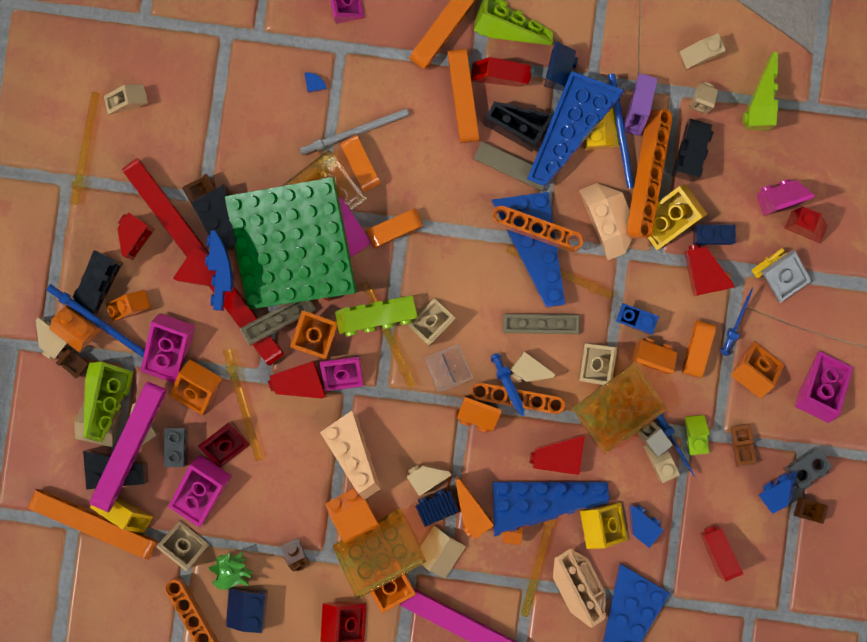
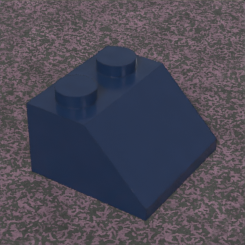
(560, 66)
(246, 610)

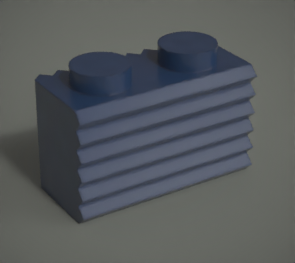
(714, 234)
(437, 507)

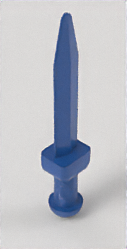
(733, 334)
(503, 374)
(668, 430)

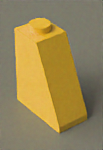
(126, 516)

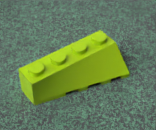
(376, 314)

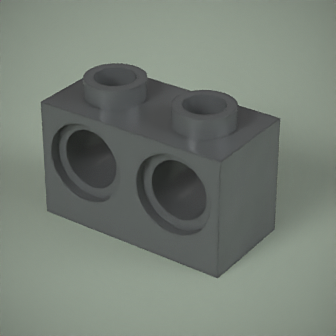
(175, 446)
(805, 463)

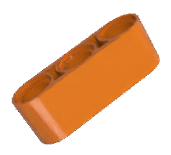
(360, 163)
(394, 228)
(698, 349)

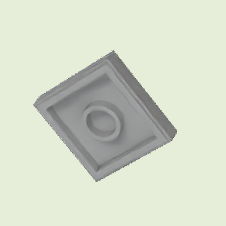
(786, 276)

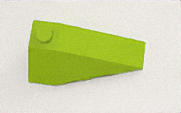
(501, 22)
(763, 109)
(103, 395)

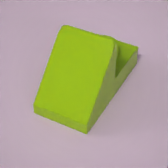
(697, 434)

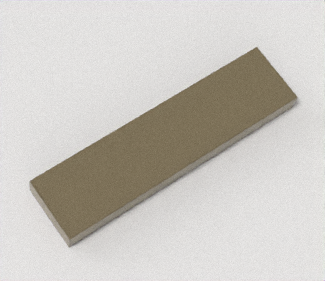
(505, 164)
(275, 321)
(541, 324)

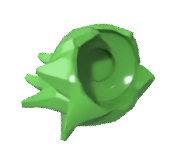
(230, 571)

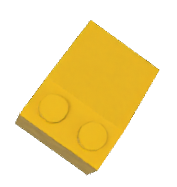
(675, 215)

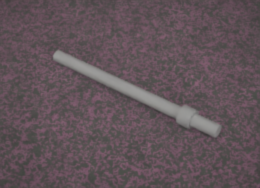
(320, 144)

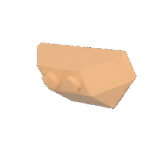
(609, 218)
(580, 587)

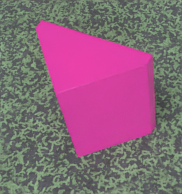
(347, 10)
(341, 373)

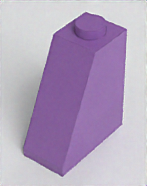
(640, 104)

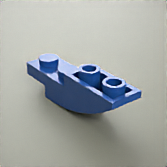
(219, 261)

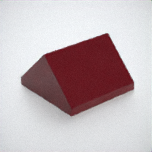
(224, 444)

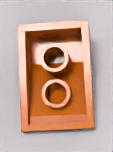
(473, 515)

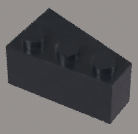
(517, 124)
(692, 150)
(214, 215)
(96, 281)
(96, 463)

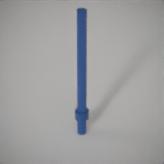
(622, 136)
(64, 298)

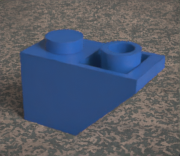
(637, 319)
(780, 492)
(642, 527)

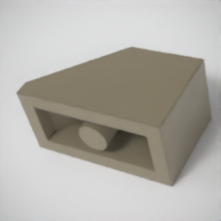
(654, 438)

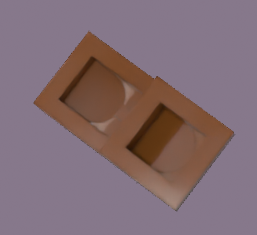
(743, 445)

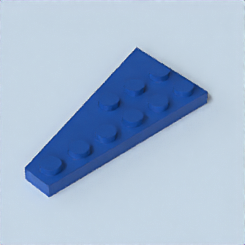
(575, 117)
(538, 257)
(536, 502)
(632, 607)

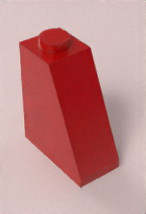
(501, 72)
(807, 224)
(195, 271)
(705, 272)
(298, 381)
(559, 456)
(721, 553)

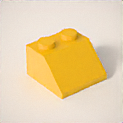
(604, 134)
(604, 526)

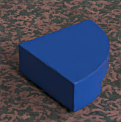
(314, 83)

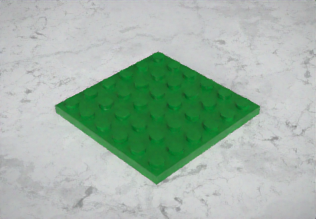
(291, 243)

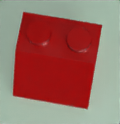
(132, 235)
(343, 622)

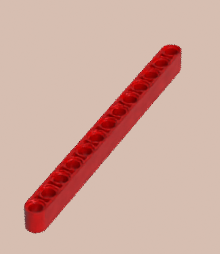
(186, 240)

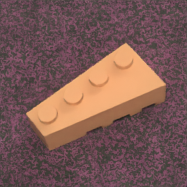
(351, 452)

